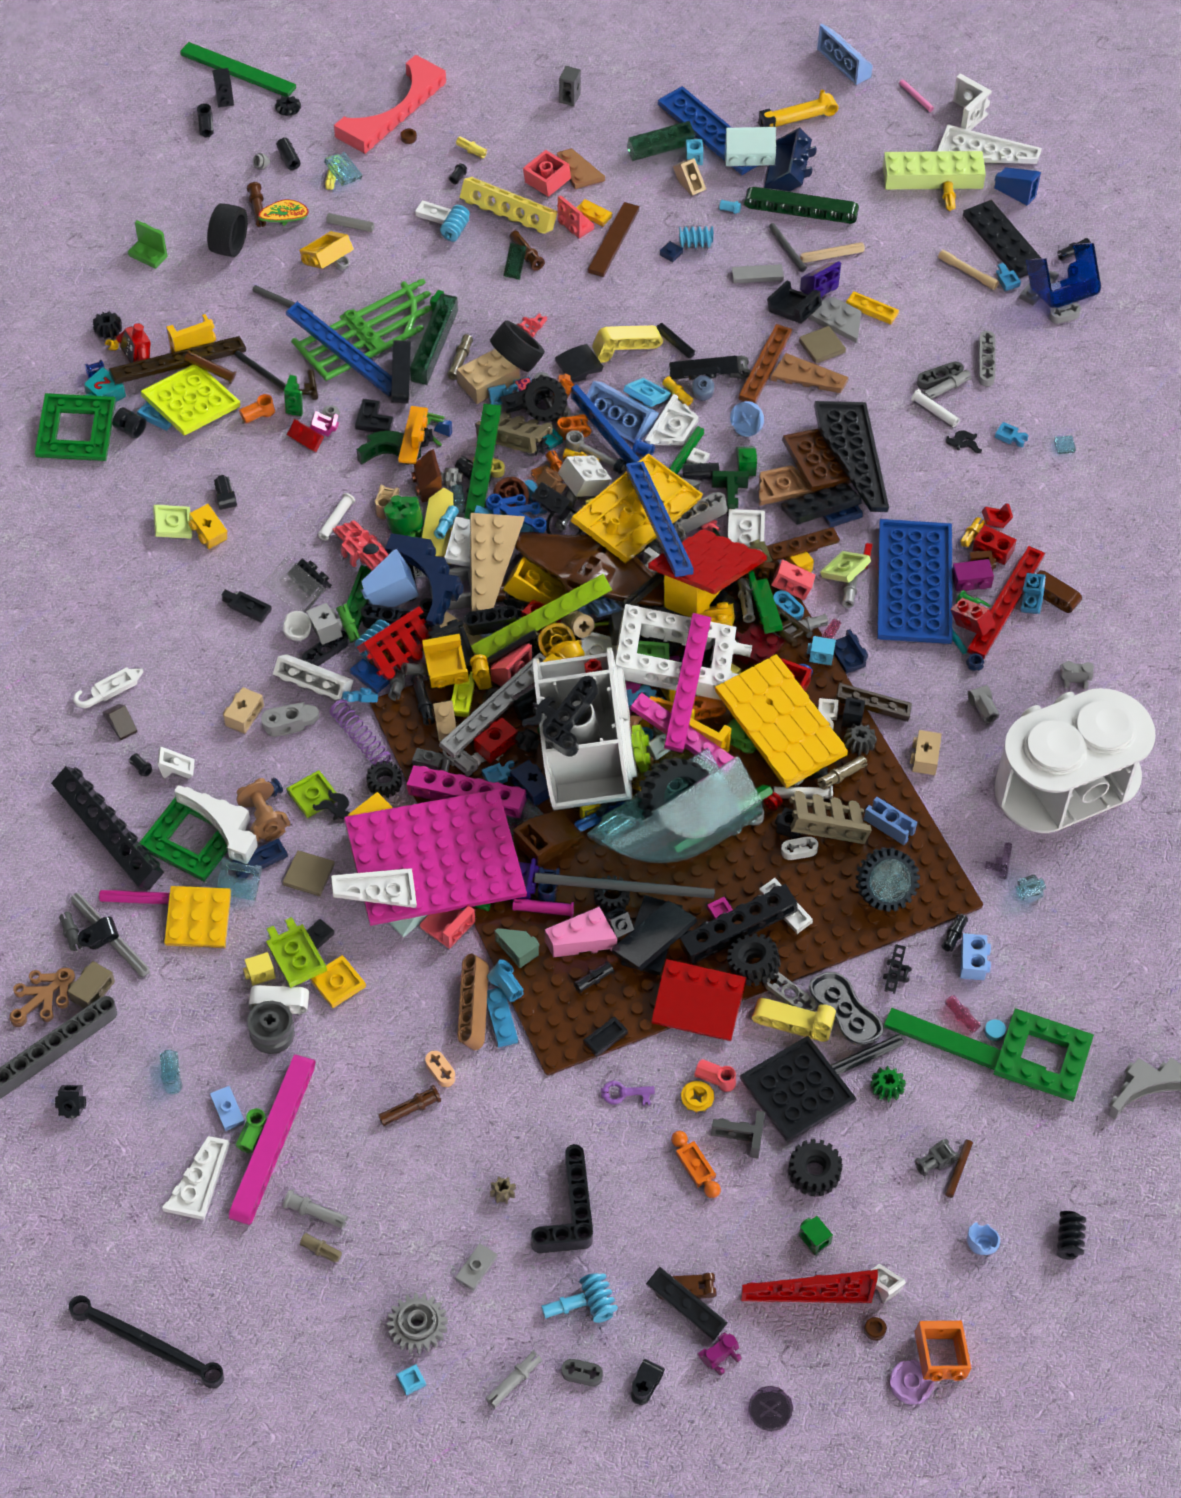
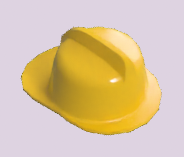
(567, 649)

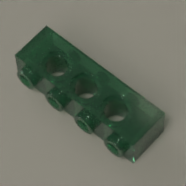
(659, 141)

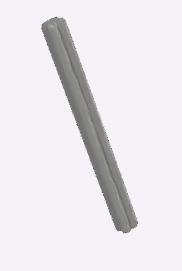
(119, 944)

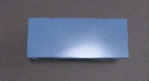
(882, 812)

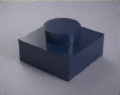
(671, 251)

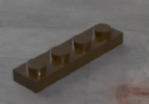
(875, 702)

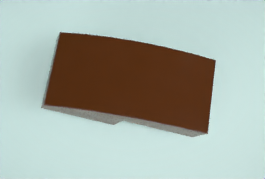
(763, 571)

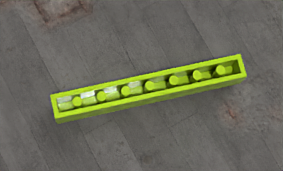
(544, 616)

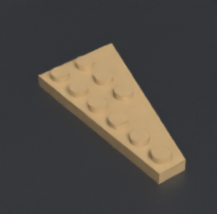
(490, 553)

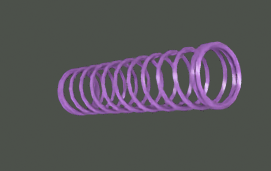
(340, 712)

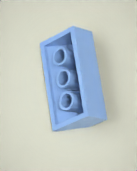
(843, 55)
(625, 414)

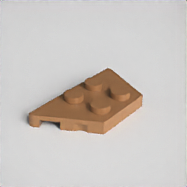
(781, 485)

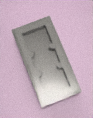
(476, 1267)

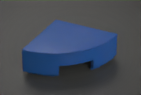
(444, 428)

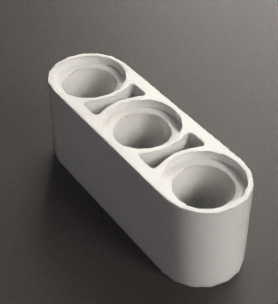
(294, 998)

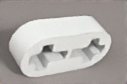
(799, 848)

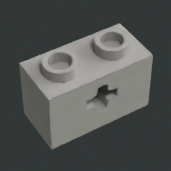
(325, 623)

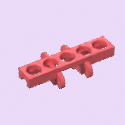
(532, 322)

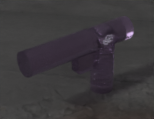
(1001, 862)

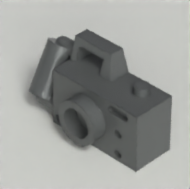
(431, 760)

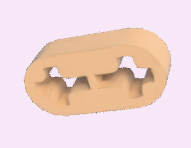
(436, 1071)

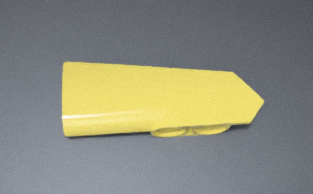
(435, 510)

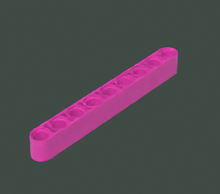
(272, 1140)

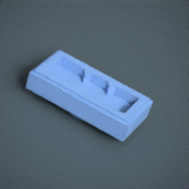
(227, 1108)

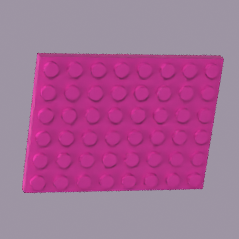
(455, 849)

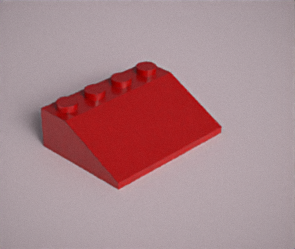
(698, 1000)

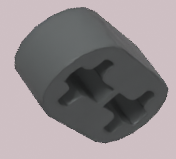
(581, 1377)

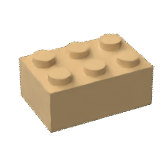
(484, 373)

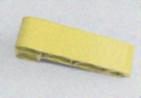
(625, 338)
(795, 1019)

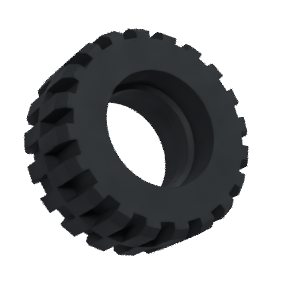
(661, 775)

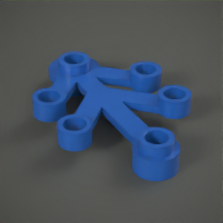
(496, 503)

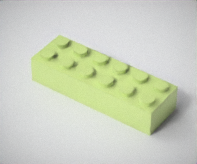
(933, 168)

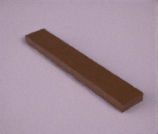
(613, 239)

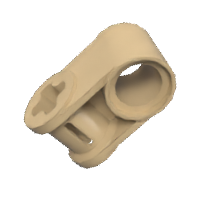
(383, 498)

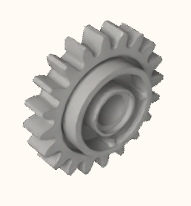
(422, 1335)

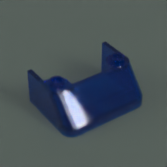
(1081, 283)

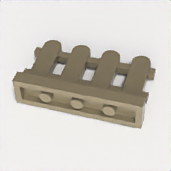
(515, 432)
(825, 826)

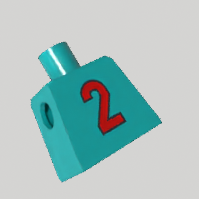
(102, 385)

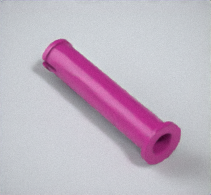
(543, 907)

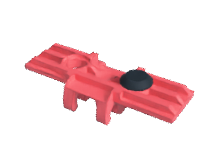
(361, 547)

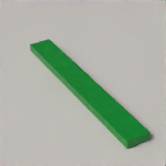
(238, 69)
(945, 1039)

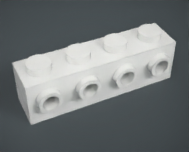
(312, 677)

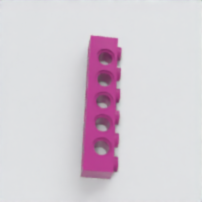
(437, 790)

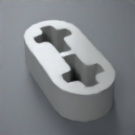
(1065, 313)

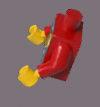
(132, 342)

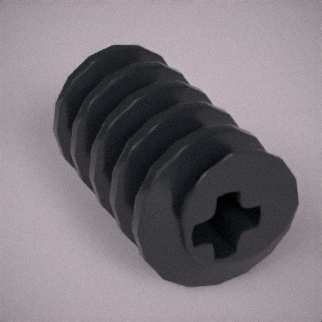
(1070, 1235)

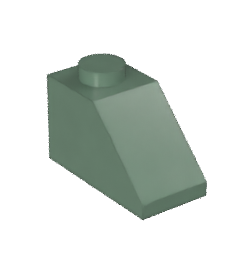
(517, 945)

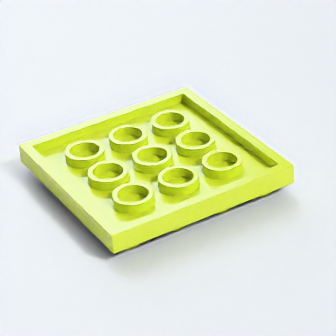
(190, 399)

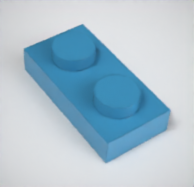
(153, 416)

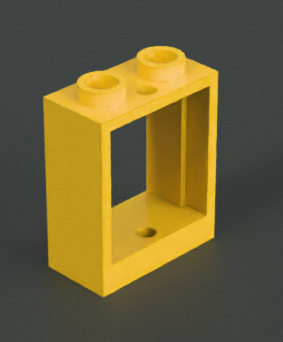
(326, 249)

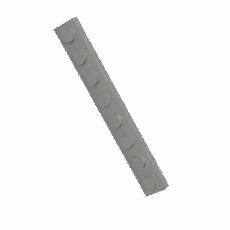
(488, 711)

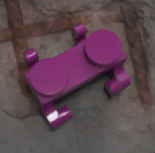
(719, 1352)

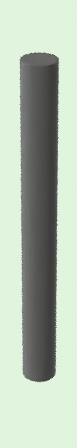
(787, 247)
(274, 297)

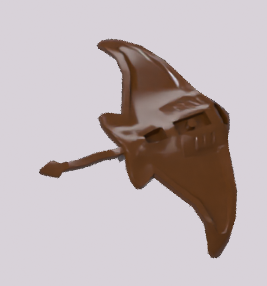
(581, 559)

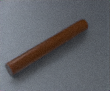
(959, 1168)

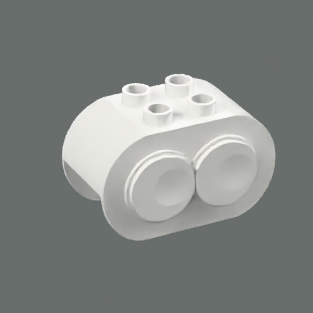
(605, 755)
(1073, 759)

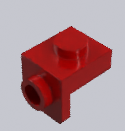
(997, 517)

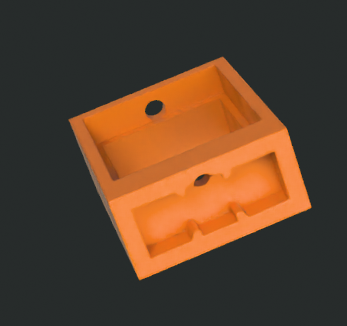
(943, 1330)

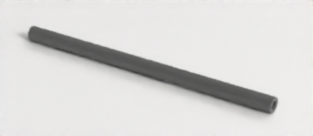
(624, 885)

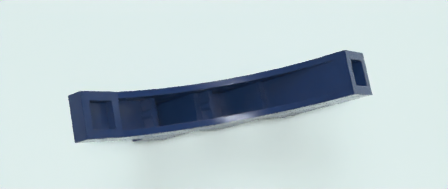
(421, 554)

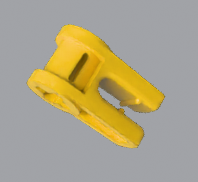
(481, 671)

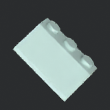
(750, 146)

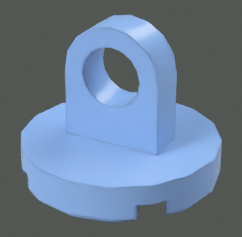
(747, 418)

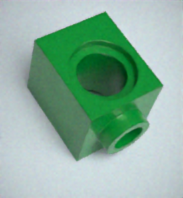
(815, 1234)

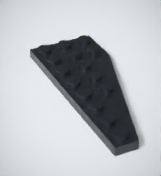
(851, 439)

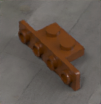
(802, 544)

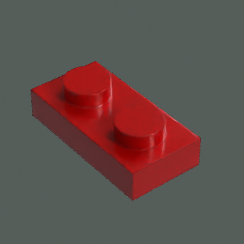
(305, 435)

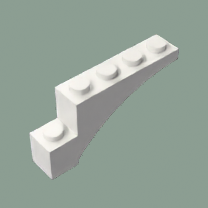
(226, 818)

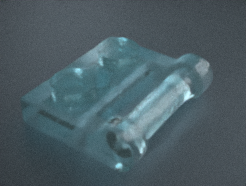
(239, 886)

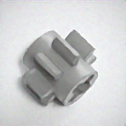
(451, 476)

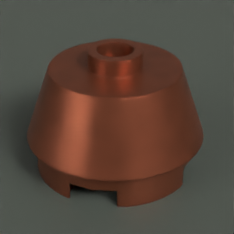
(511, 487)

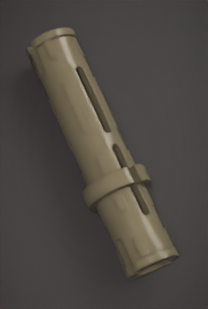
(461, 352)
(837, 775)

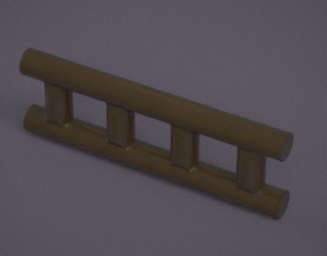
(789, 621)

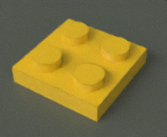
(338, 982)

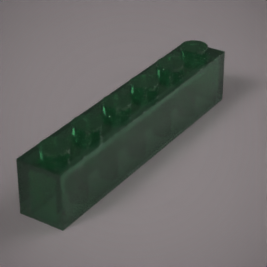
(434, 339)

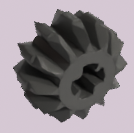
(860, 739)

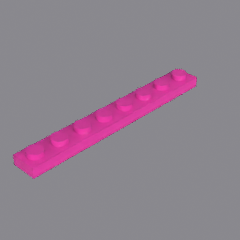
(687, 683)

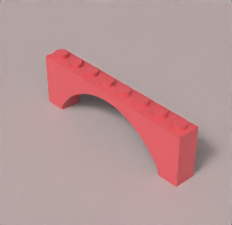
(368, 131)

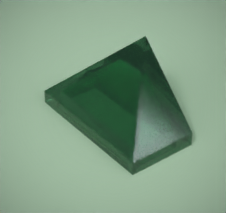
(515, 261)

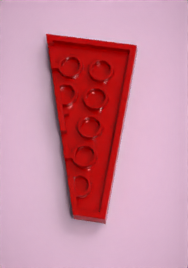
(834, 1288)

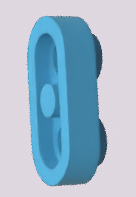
(790, 604)

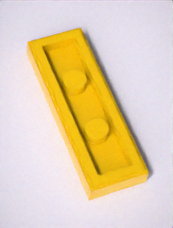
(873, 308)

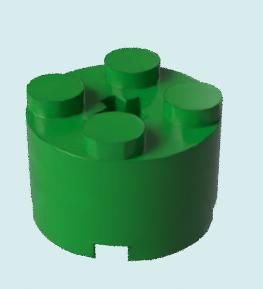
(403, 515)

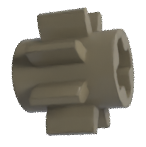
(506, 1188)

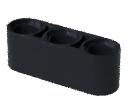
(483, 620)

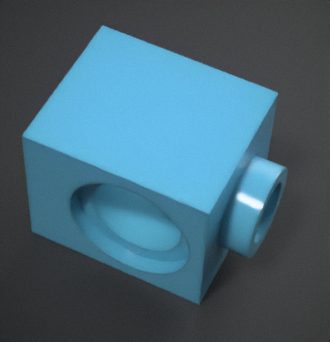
(694, 149)
(821, 650)

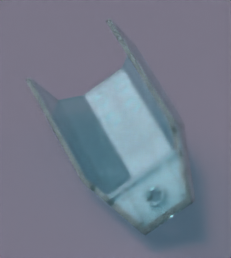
(690, 818)

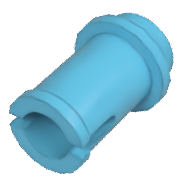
(734, 207)

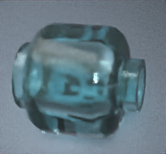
(1030, 888)

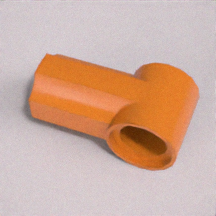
(566, 382)
(263, 407)

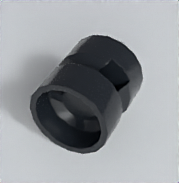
(128, 422)

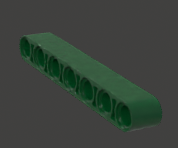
(801, 205)

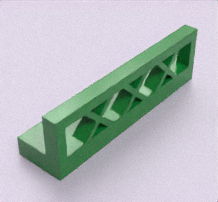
(765, 604)

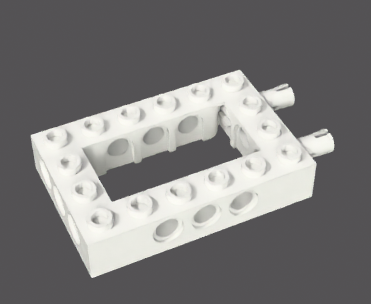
(673, 628)

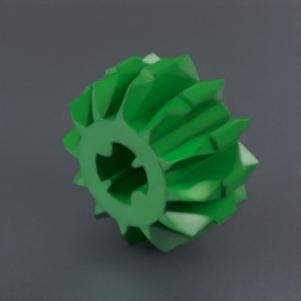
(880, 1085)

